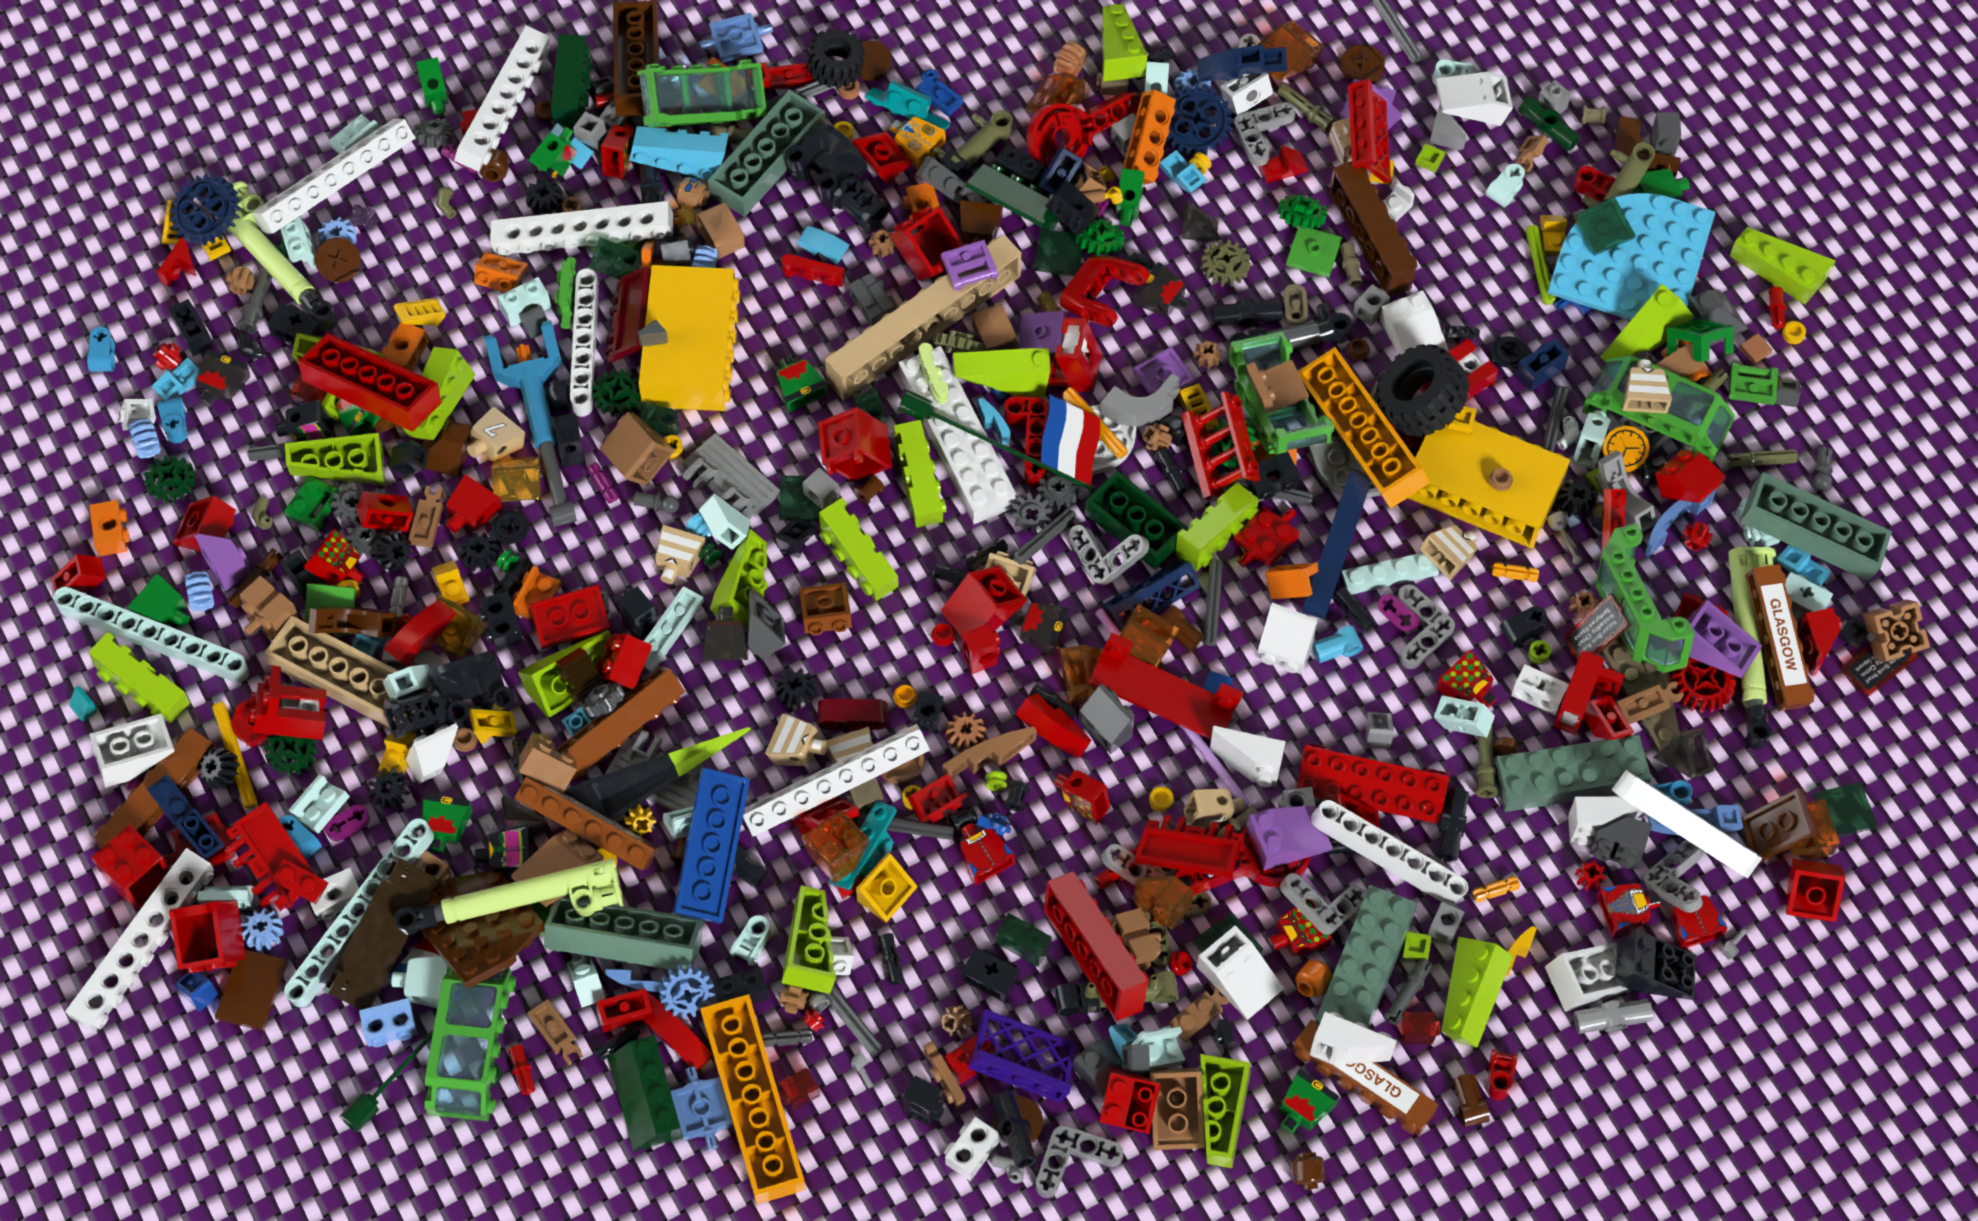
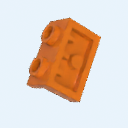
(499, 272)
(535, 588)

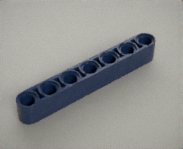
(1337, 544)

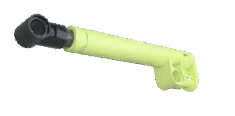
(275, 262)
(1753, 681)
(593, 881)

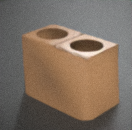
(720, 230)
(994, 329)

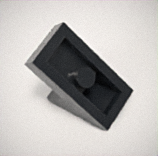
(794, 535)
(296, 573)

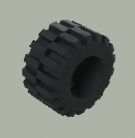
(835, 44)

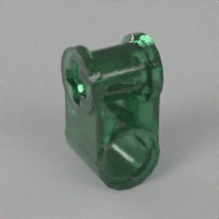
(870, 403)
(657, 416)

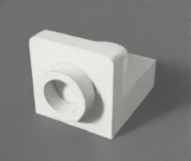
(1399, 201)
(135, 410)
(842, 955)

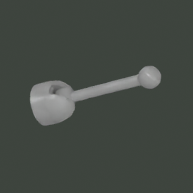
(1558, 522)
(817, 1000)

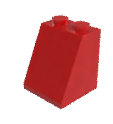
(983, 599)

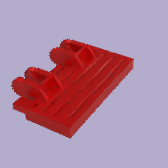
(268, 847)
(1189, 847)

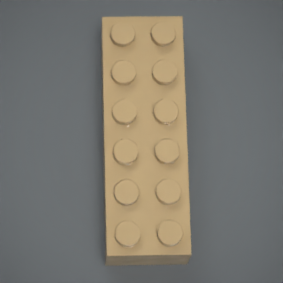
(331, 666)

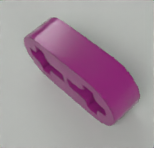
(1402, 608)
(347, 823)

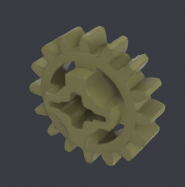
(1228, 260)
(957, 342)

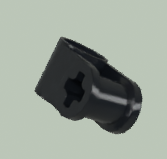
(1524, 625)

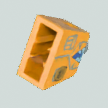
(918, 139)

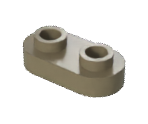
(1295, 307)

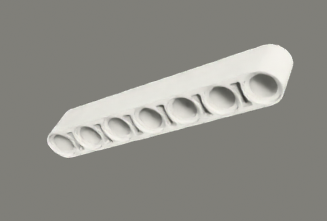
(587, 350)
(1686, 823)
(1377, 852)

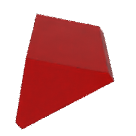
(883, 155)

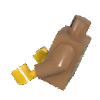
(1093, 186)

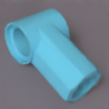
(1343, 642)

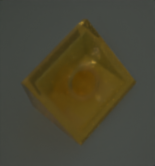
(517, 478)
(462, 631)

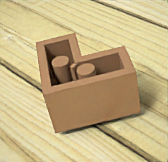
(545, 764)

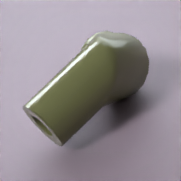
(442, 202)
(260, 516)

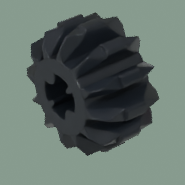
(544, 197)
(1576, 498)
(392, 551)
(475, 560)
(802, 692)
(219, 768)
(397, 785)

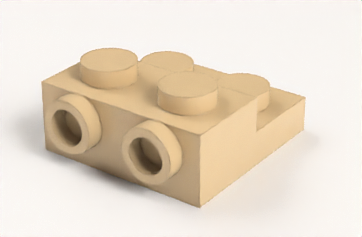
(1020, 574)

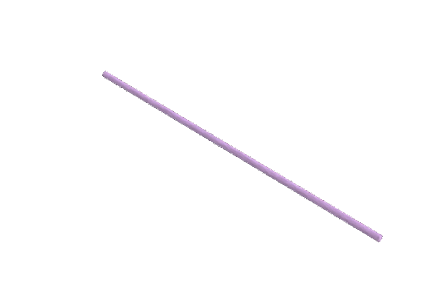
(1234, 789)

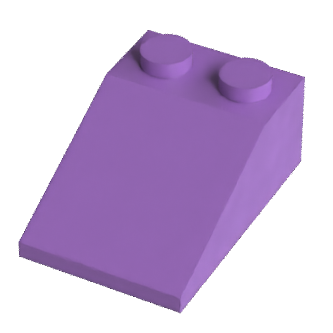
(1721, 641)
(1285, 835)

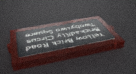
(1598, 628)
(1871, 674)

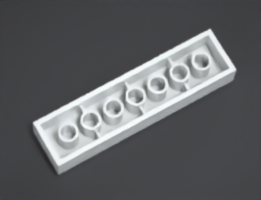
(966, 458)

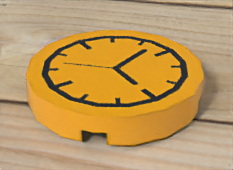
(1629, 442)

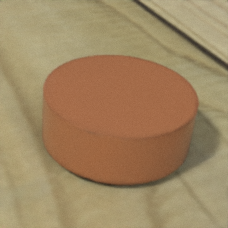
(850, 92)

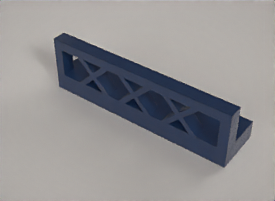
(1152, 585)

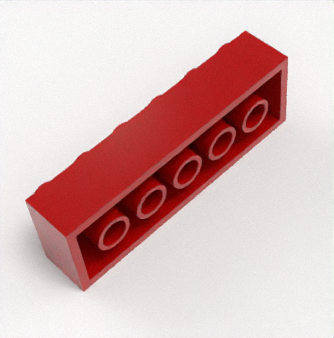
(370, 382)
(1095, 945)

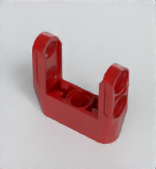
(1089, 282)

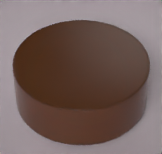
(543, 111)
(1505, 746)

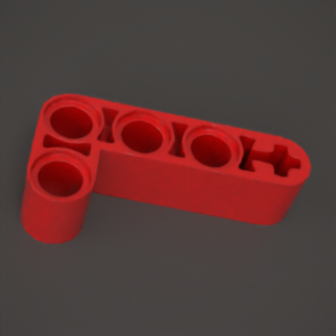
(1033, 422)

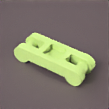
(933, 374)

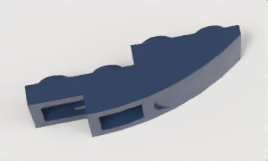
(1240, 61)
(185, 817)

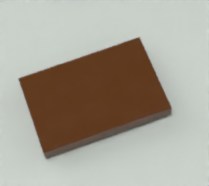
(1779, 825)
(251, 990)

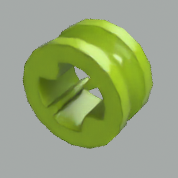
(1535, 646)
(996, 781)

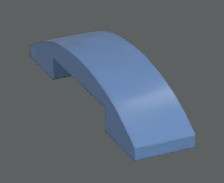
(1670, 516)
(1722, 816)
(624, 977)

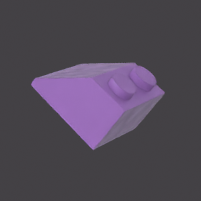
(224, 560)

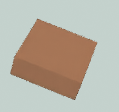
(1756, 349)

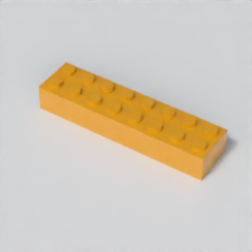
(1363, 428)
(753, 1099)

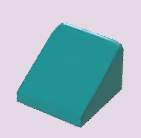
(82, 704)

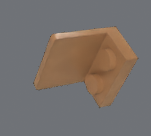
(1277, 386)

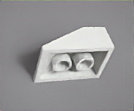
(1412, 323)
(1287, 639)
(130, 748)
(1250, 754)
(1595, 813)
(1585, 976)

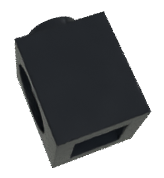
(409, 458)
(932, 703)

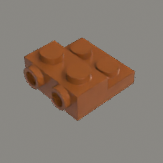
(825, 608)

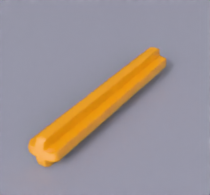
(1106, 434)

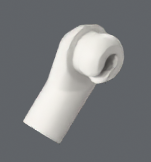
(1571, 432)

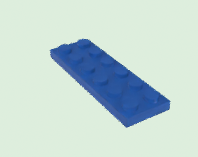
(711, 845)

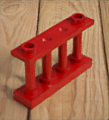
(1201, 445)

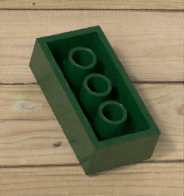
(571, 80)
(1127, 510)

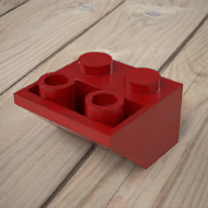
(623, 660)
(1129, 1101)

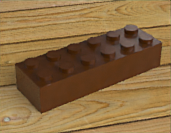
(634, 48)
(1373, 228)

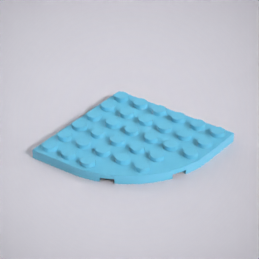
(1622, 279)

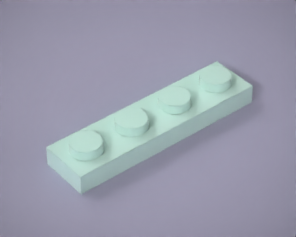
(1388, 573)
(671, 626)

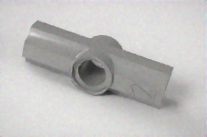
(1613, 1016)

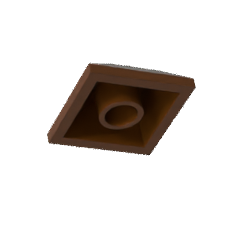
(449, 448)

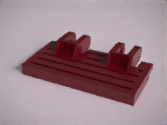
(628, 314)

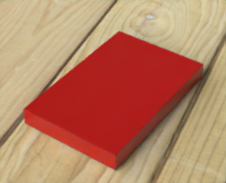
(570, 616)

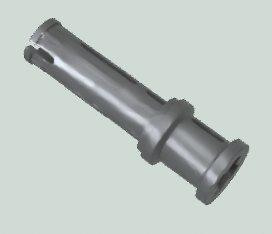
(253, 309)

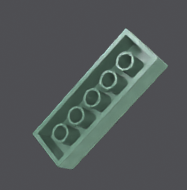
(761, 155)
(1816, 526)
(1567, 772)
(624, 934)
(1368, 956)

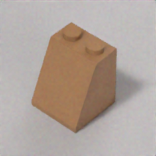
(636, 449)

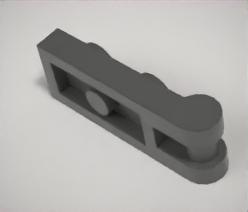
(943, 180)

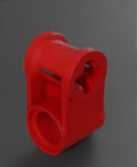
(1595, 185)
(1501, 1070)

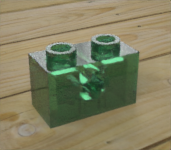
(614, 259)
(1023, 939)

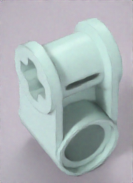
(1452, 68)
(1506, 185)
(749, 944)

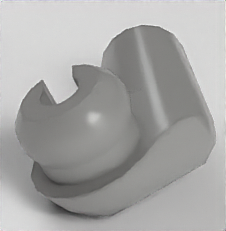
(1014, 1174)

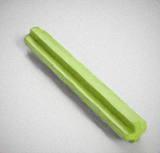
(1540, 263)

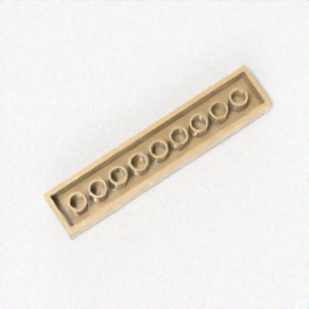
(917, 322)

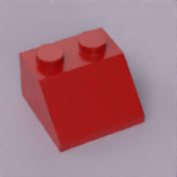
(1688, 477)
(204, 517)
(1817, 635)
(1814, 890)

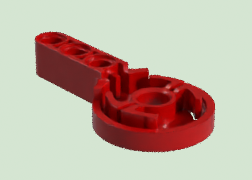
(1077, 125)
(1246, 866)

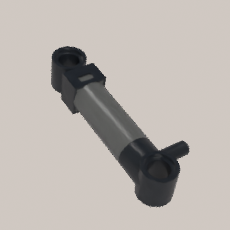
(1308, 333)

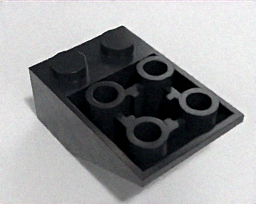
(1654, 966)

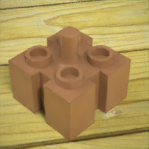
(266, 608)
(1896, 630)
(1133, 929)

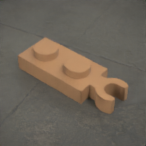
(427, 519)
(1648, 702)
(1198, 1014)
(554, 1030)
(942, 1074)

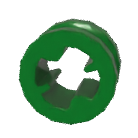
(507, 561)

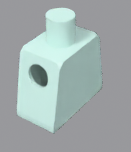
(1157, 77)
(1593, 430)
(422, 980)

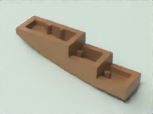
(996, 749)

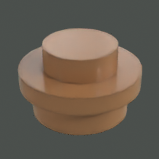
(1500, 479)
(465, 740)

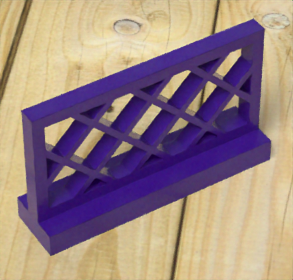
(1022, 1075)

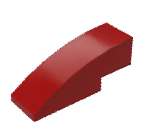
(420, 632)
(1053, 725)

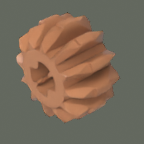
(1070, 59)
(967, 724)

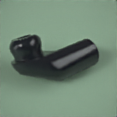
(249, 350)

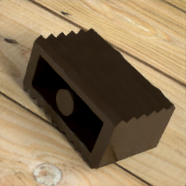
(579, 674)

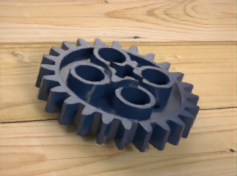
(1202, 101)
(190, 225)

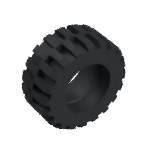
(1437, 404)

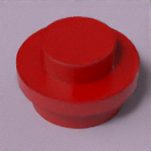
(943, 634)
(1180, 963)
(814, 1019)

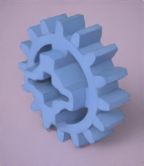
(699, 990)

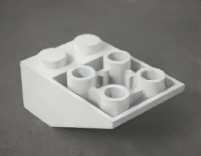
(1475, 96)
(1239, 972)
(1349, 1043)

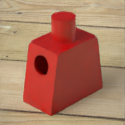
(471, 505)

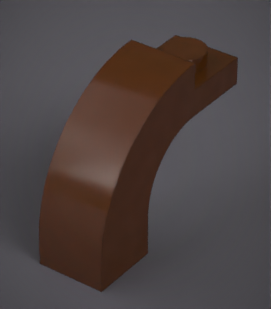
(1628, 136)
(352, 620)

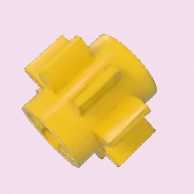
(640, 814)

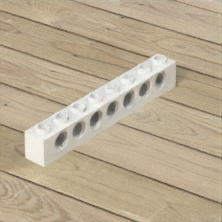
(502, 99)
(333, 175)
(571, 223)
(835, 780)
(141, 926)

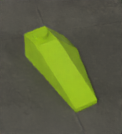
(1649, 325)
(1011, 371)
(741, 576)
(544, 684)

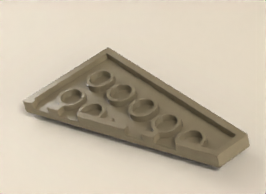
(1660, 727)

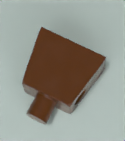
(979, 221)

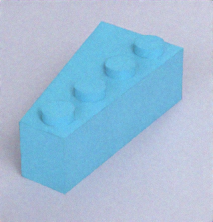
(679, 151)

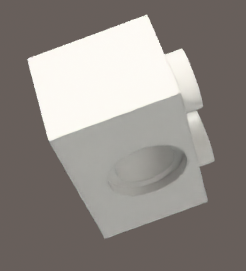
(1246, 92)
(341, 883)

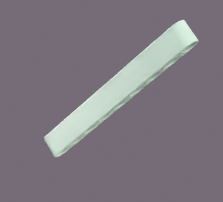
(158, 642)
(347, 918)

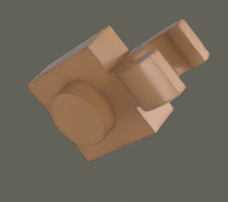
(1530, 149)

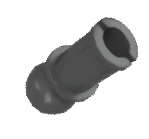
(1822, 480)
(668, 504)

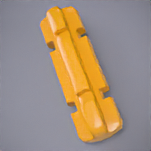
(1515, 572)
(1495, 889)

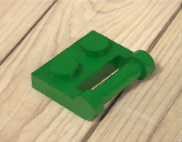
(307, 502)

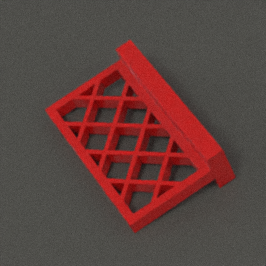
(1369, 130)

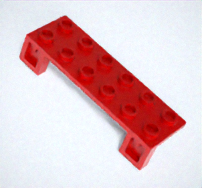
(1161, 691)
(1374, 783)

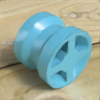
(698, 526)

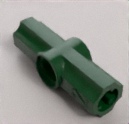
(1556, 129)

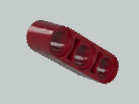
(852, 714)

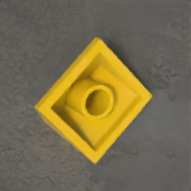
(885, 888)

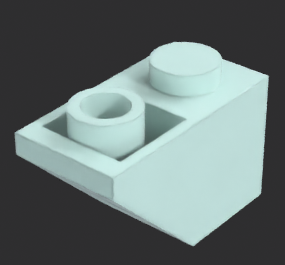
(725, 521)
(407, 681)
(585, 980)

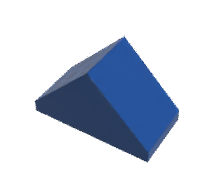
(196, 990)

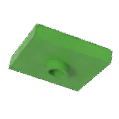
(1314, 251)
(328, 595)

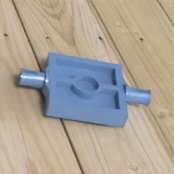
(736, 37)
(701, 1108)

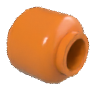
(1313, 978)

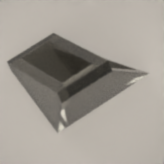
(1198, 224)
(1688, 754)
(518, 815)

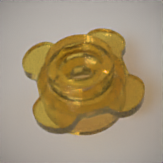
(687, 214)

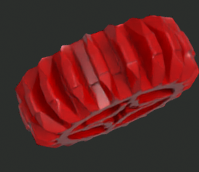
(1708, 693)

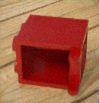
(924, 248)
(854, 445)
(131, 867)
(206, 929)

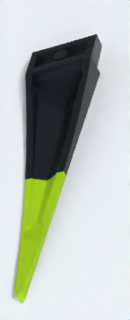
(626, 788)

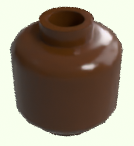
(497, 166)
(1308, 1170)

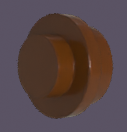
(1358, 349)

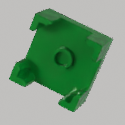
(1701, 333)

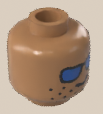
(692, 193)

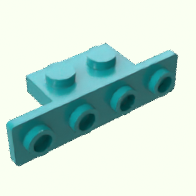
(906, 102)
(879, 843)

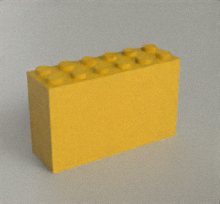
(700, 318)
(1460, 487)

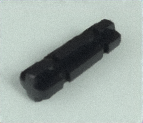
(982, 556)
(617, 1041)

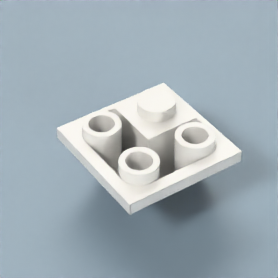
(430, 753)

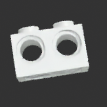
(1540, 689)
(976, 1150)

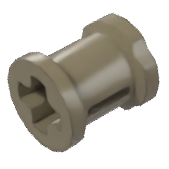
(1593, 115)

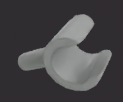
(1729, 949)
(858, 1063)

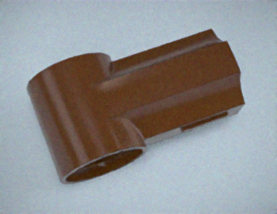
(1187, 634)
(1471, 1106)

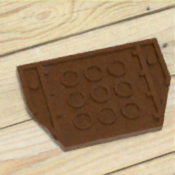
(486, 943)

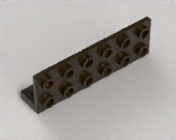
(377, 938)

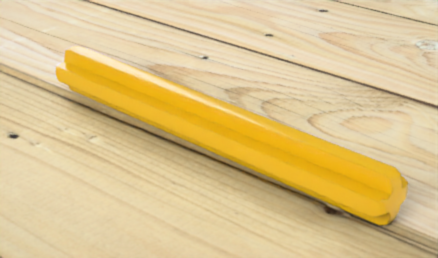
(230, 742)

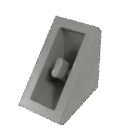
(1447, 132)
(1379, 730)

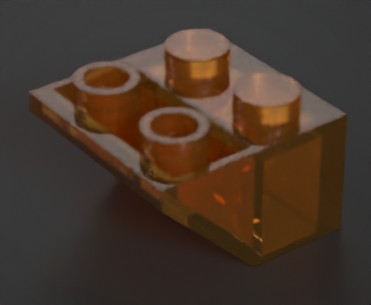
(1057, 89)
(1150, 635)
(1077, 668)
(1825, 841)
(836, 845)
(1164, 898)

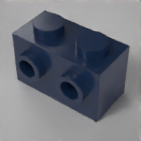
(1060, 169)
(1542, 364)

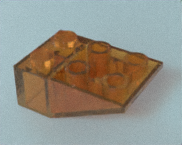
(1301, 48)

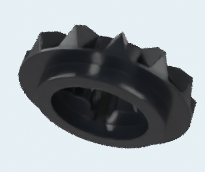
(1461, 332)
(1505, 344)
(504, 521)

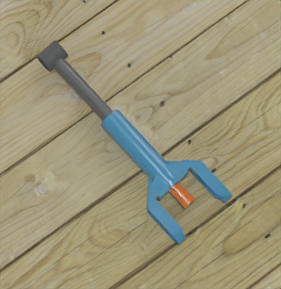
(529, 377)

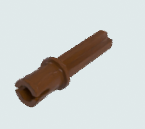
(261, 569)

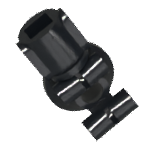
(839, 174)
(449, 688)

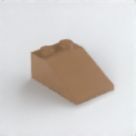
(558, 854)
(1178, 1109)

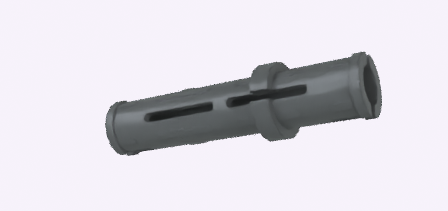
(1413, 983)

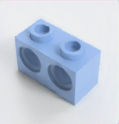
(387, 1016)

